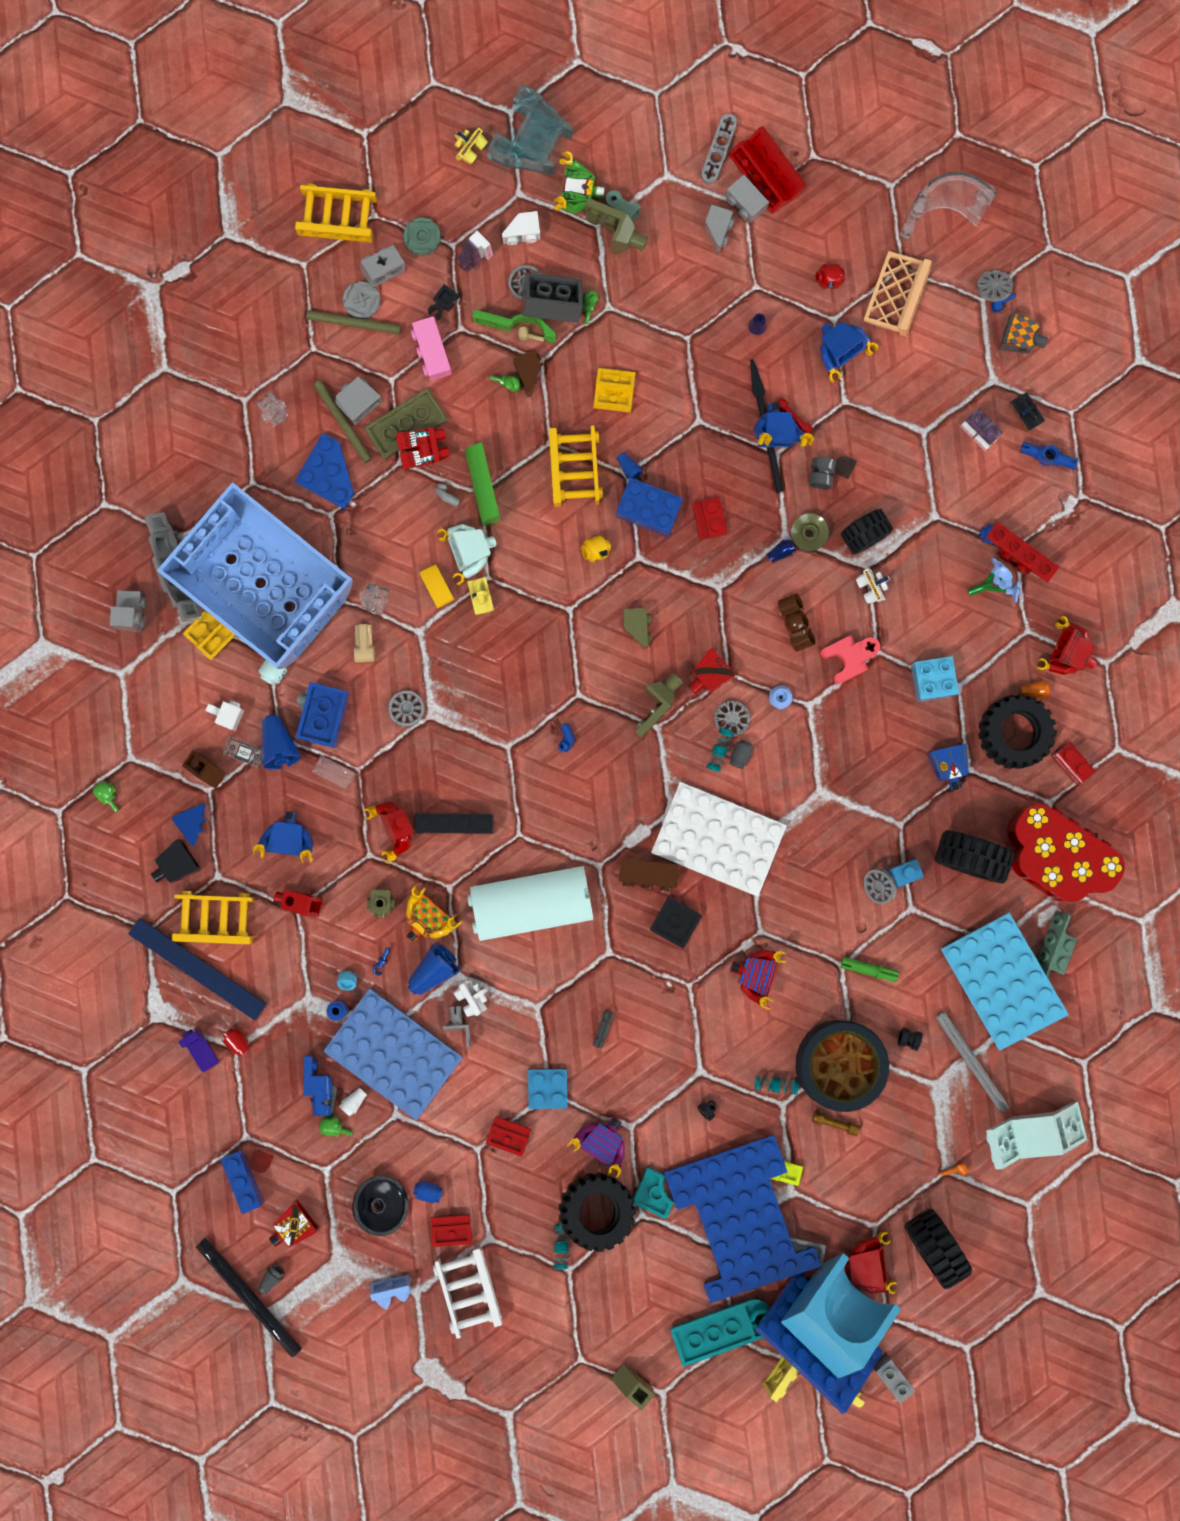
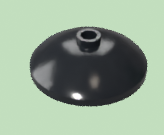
(391, 1205)

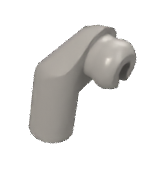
(446, 497)

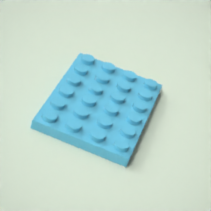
(1004, 981)

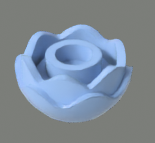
(776, 701)

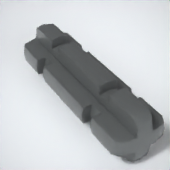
(603, 1029)

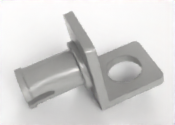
(456, 1024)

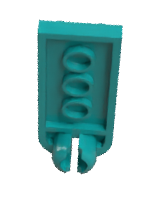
(718, 1331)

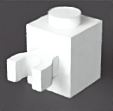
(228, 715)

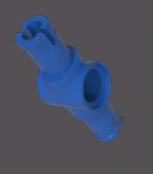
(1058, 457)

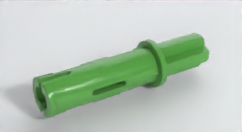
(869, 969)

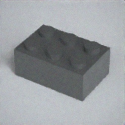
(552, 297)

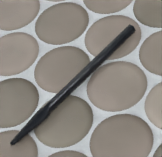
(758, 391)

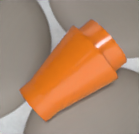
(1038, 689)

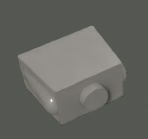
(357, 399)

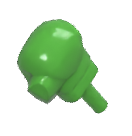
(589, 300)
(511, 382)
(105, 793)
(331, 1127)

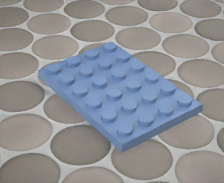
(393, 1054)

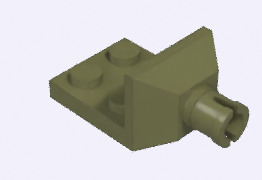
(616, 222)
(663, 695)

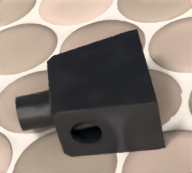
(175, 863)

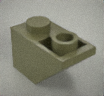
(636, 625)
(633, 1386)

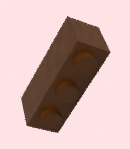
(648, 874)

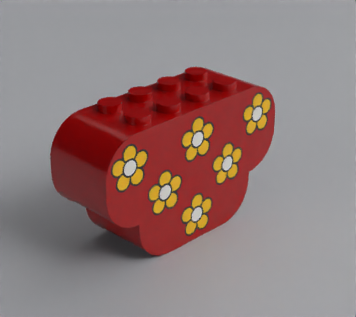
(1060, 855)

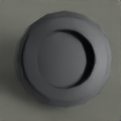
(705, 1111)

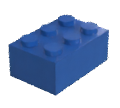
(649, 507)

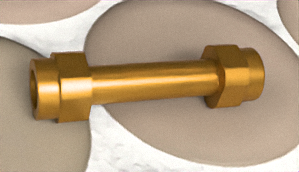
(851, 1128)

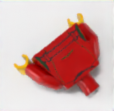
(1072, 650)

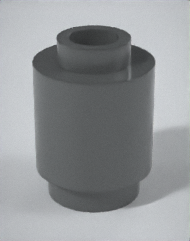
(741, 754)

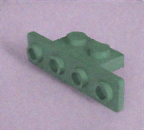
(1057, 945)

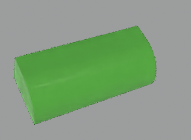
(482, 484)

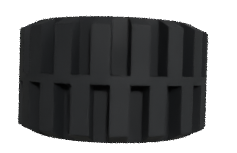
(866, 531)

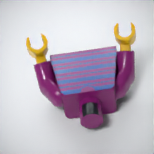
(602, 1143)

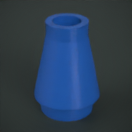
(629, 466)

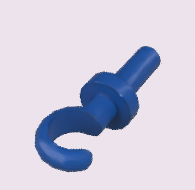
(382, 960)

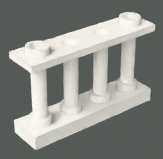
(486, 1296)

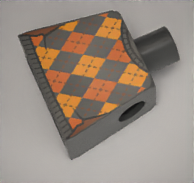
(1021, 334)

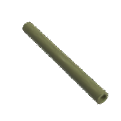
(353, 322)
(342, 421)

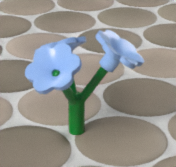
(1002, 577)

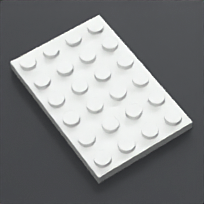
(718, 839)

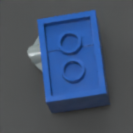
(322, 714)

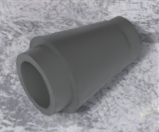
(272, 1276)

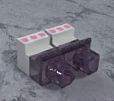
(472, 251)
(980, 424)

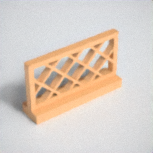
(911, 301)

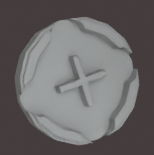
(361, 300)

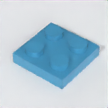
(547, 1088)

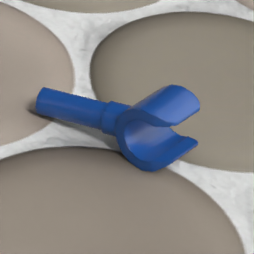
(998, 306)

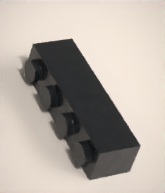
(454, 823)

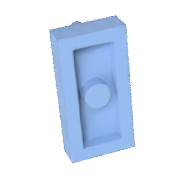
(385, 1289)

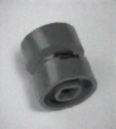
(822, 473)

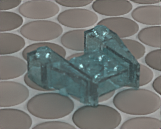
(535, 137)

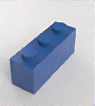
(242, 1181)

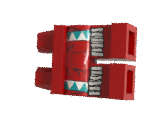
(426, 447)

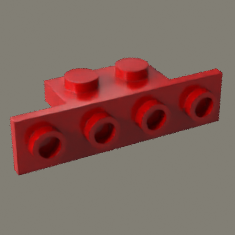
(1021, 554)

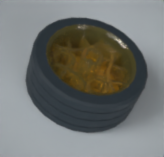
(865, 1091)

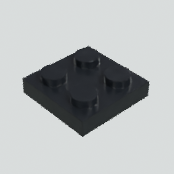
(675, 922)

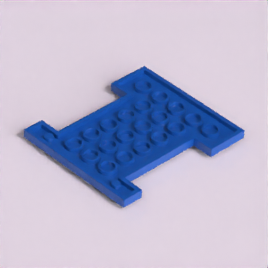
(741, 1216)

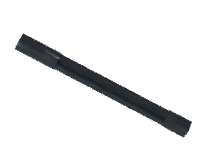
(248, 1297)

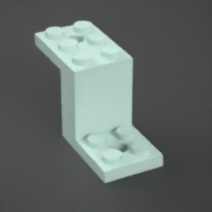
(1036, 1135)

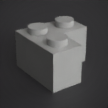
(129, 611)

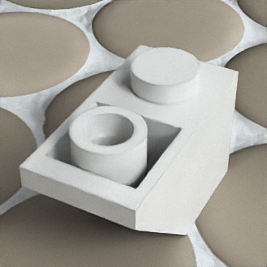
(523, 228)

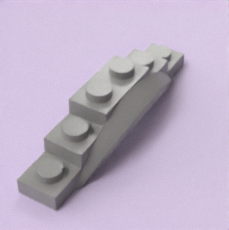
(163, 544)

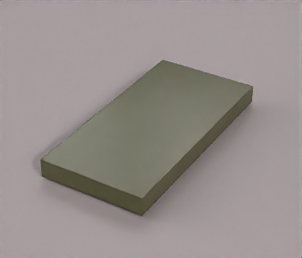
(412, 415)

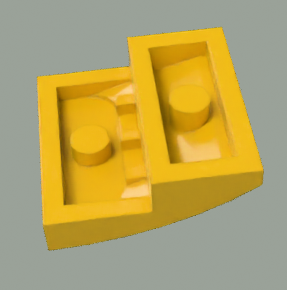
(614, 390)
(208, 635)

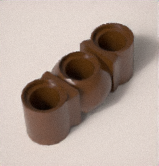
(796, 622)

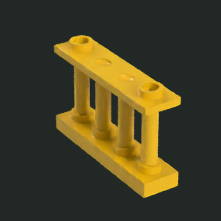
(329, 231)
(557, 458)
(222, 935)

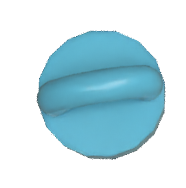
(347, 980)

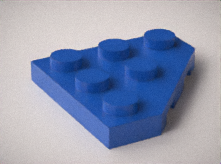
(327, 473)

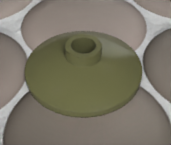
(813, 523)

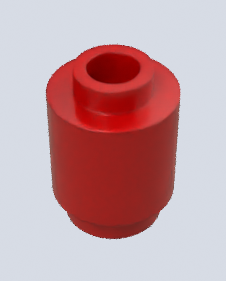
(236, 1042)

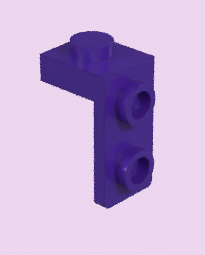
(199, 1049)

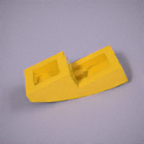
(436, 586)

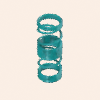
(720, 750)
(776, 1085)
(561, 1247)

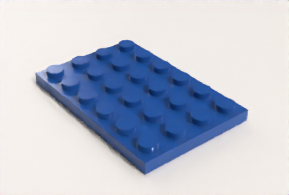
(837, 1391)

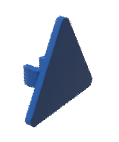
(190, 822)

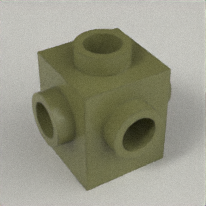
(386, 897)

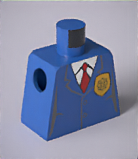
(950, 764)

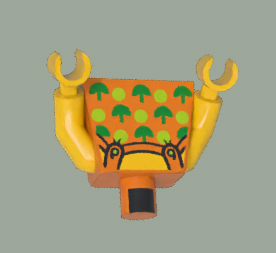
(427, 917)

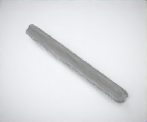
(972, 1062)

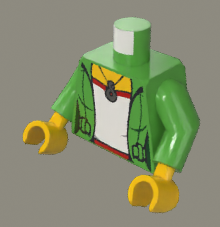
(577, 186)

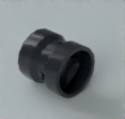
(910, 1039)

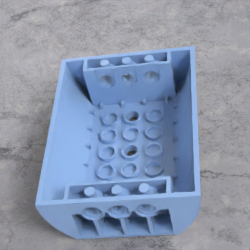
(265, 551)

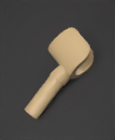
(523, 334)

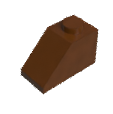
(529, 370)
(204, 769)

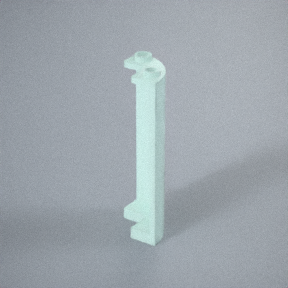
(530, 903)

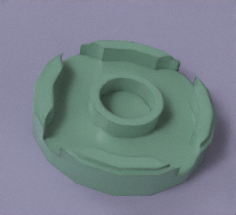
(422, 236)

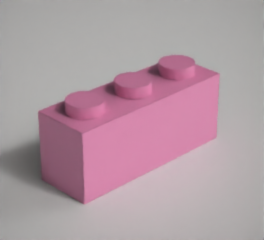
(431, 349)

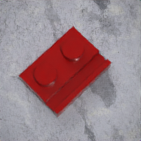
(709, 518)
(508, 1136)
(451, 1230)

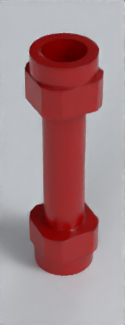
(805, 427)

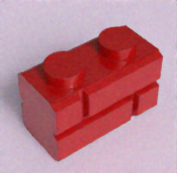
(1073, 763)

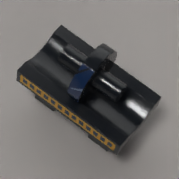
(1027, 411)

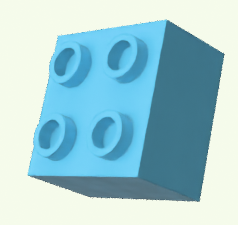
(934, 679)

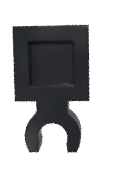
(444, 299)

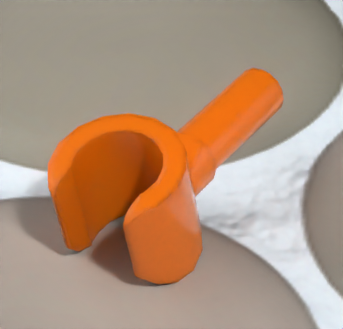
(961, 1167)

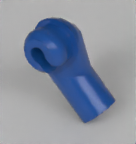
(568, 739)

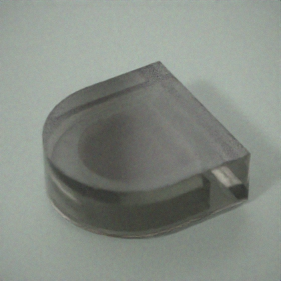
(845, 466)

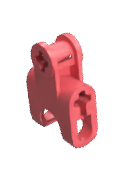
(852, 655)

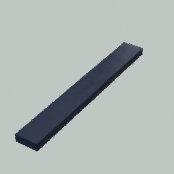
(197, 969)

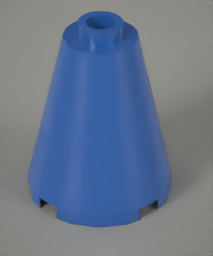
(277, 744)
(433, 970)

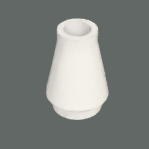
(352, 1102)

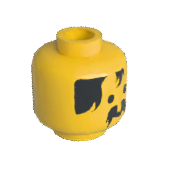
(595, 548)

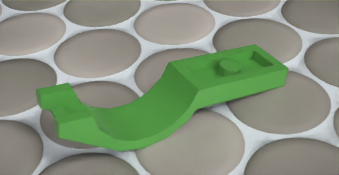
(508, 324)

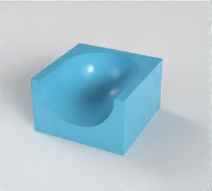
(838, 1320)

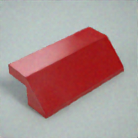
(768, 169)

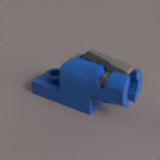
(319, 1087)

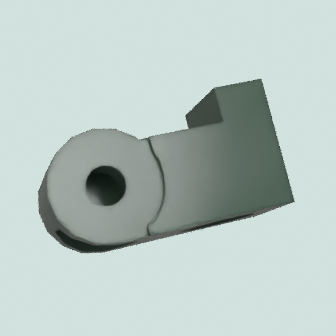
(615, 200)

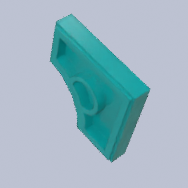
(651, 1194)

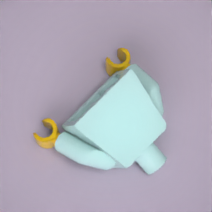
(469, 549)

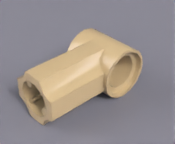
(364, 649)

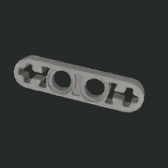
(718, 149)

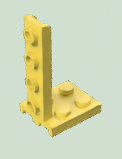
(782, 1375)

